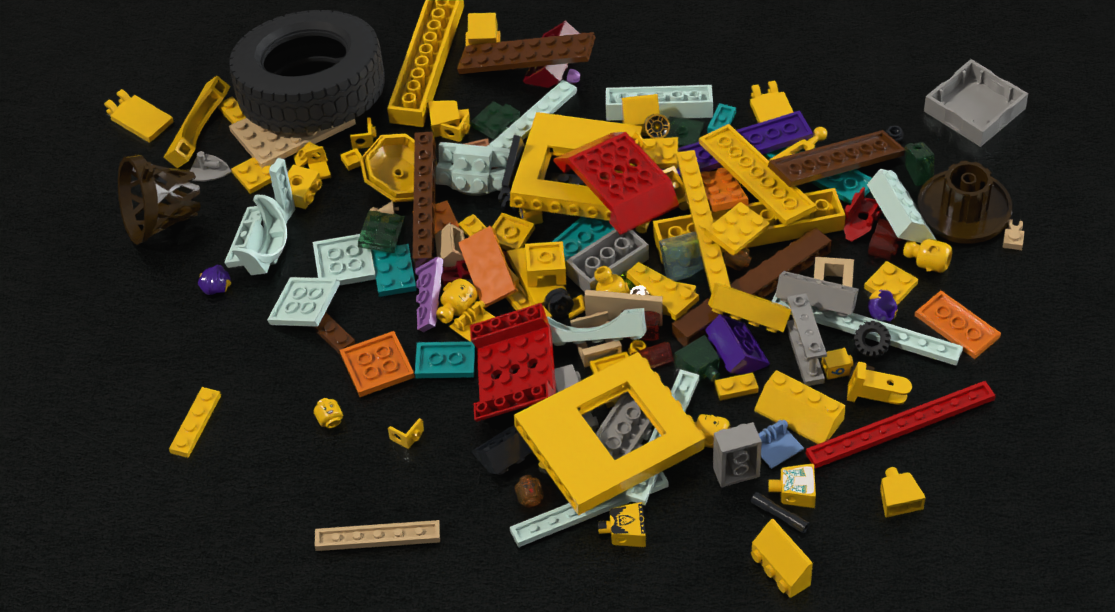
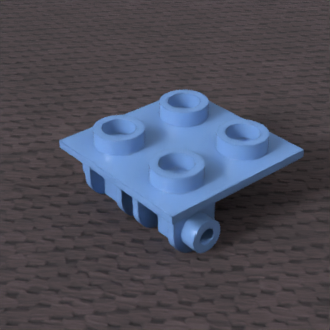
(778, 444)

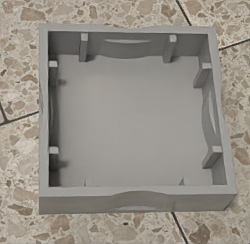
(975, 102)

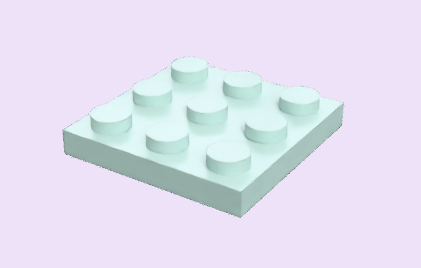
(344, 260)
(303, 301)

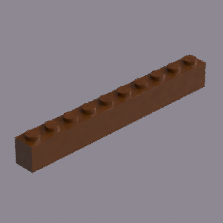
(757, 281)

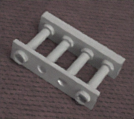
(806, 340)

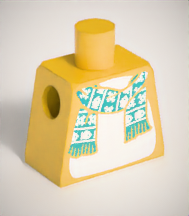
(796, 485)

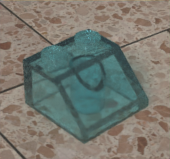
(681, 256)

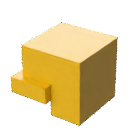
(482, 29)

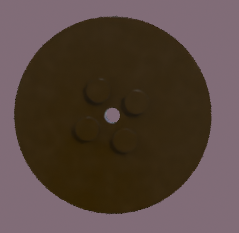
(965, 204)

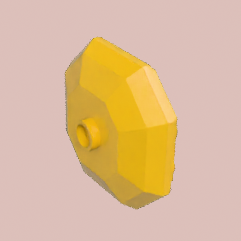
(386, 157)

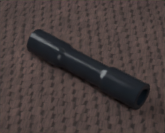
(769, 506)

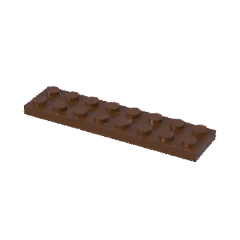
(526, 53)
(836, 158)

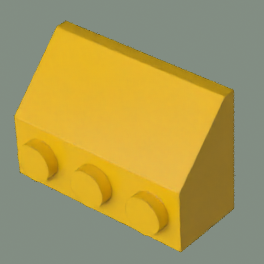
(782, 559)

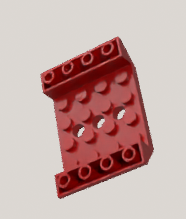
(631, 196)
(509, 344)

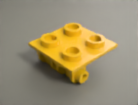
(470, 316)

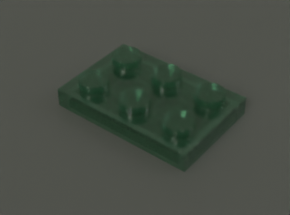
(381, 231)

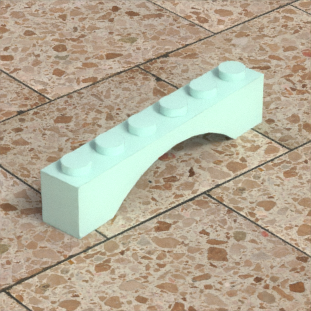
(628, 324)

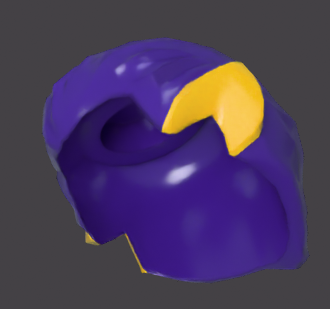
(214, 280)
(882, 306)

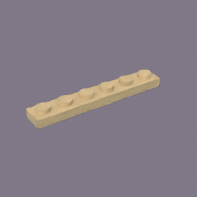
(377, 535)

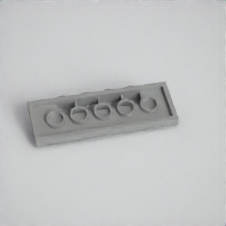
(624, 427)

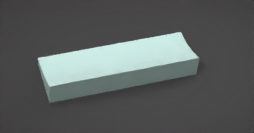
(674, 101)

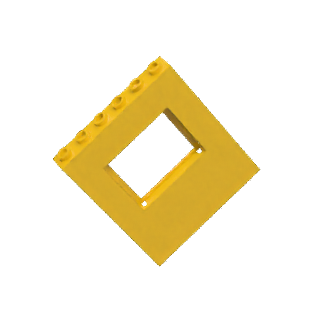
(562, 135)
(577, 456)

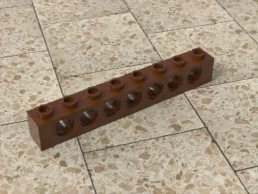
(424, 198)

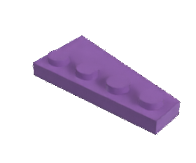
(428, 296)

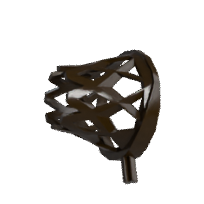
(153, 191)

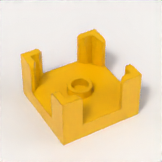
(545, 260)

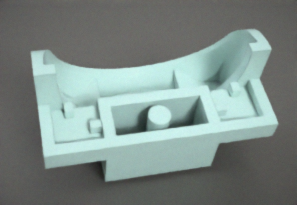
(471, 168)
(258, 246)

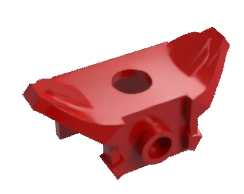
(855, 226)

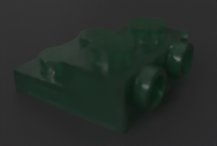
(495, 119)

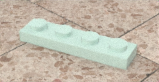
(282, 186)

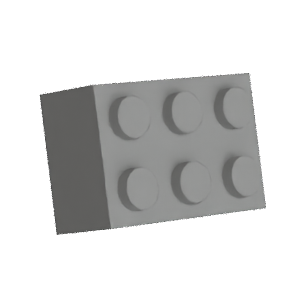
(737, 454)

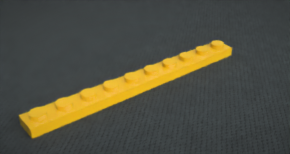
(701, 218)

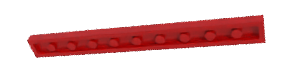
(900, 424)

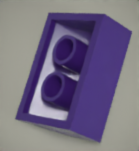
(736, 345)

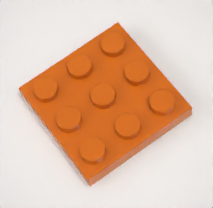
(377, 363)

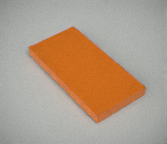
(487, 266)
(957, 324)

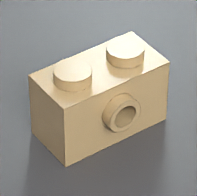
(447, 245)

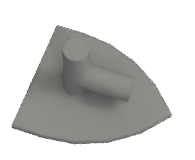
(209, 167)

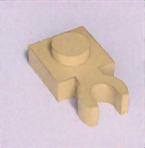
(1013, 236)

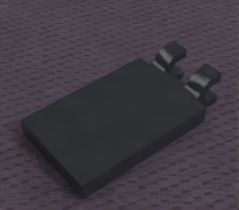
(513, 162)

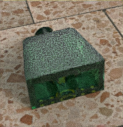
(919, 157)
(699, 359)

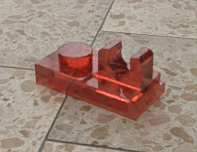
(657, 354)

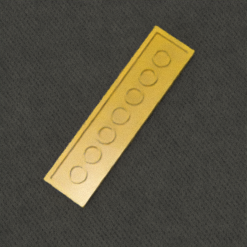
(754, 174)

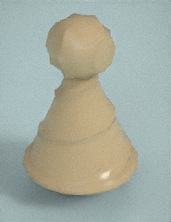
(389, 208)

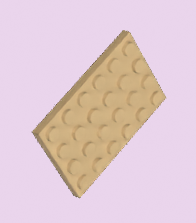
(270, 145)

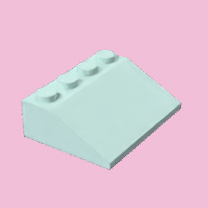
(899, 207)

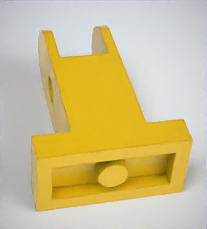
(876, 386)

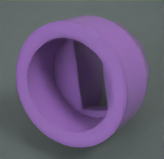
(573, 76)

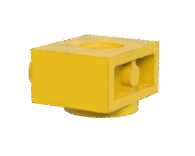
(303, 185)

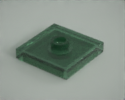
(686, 130)

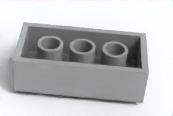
(611, 250)

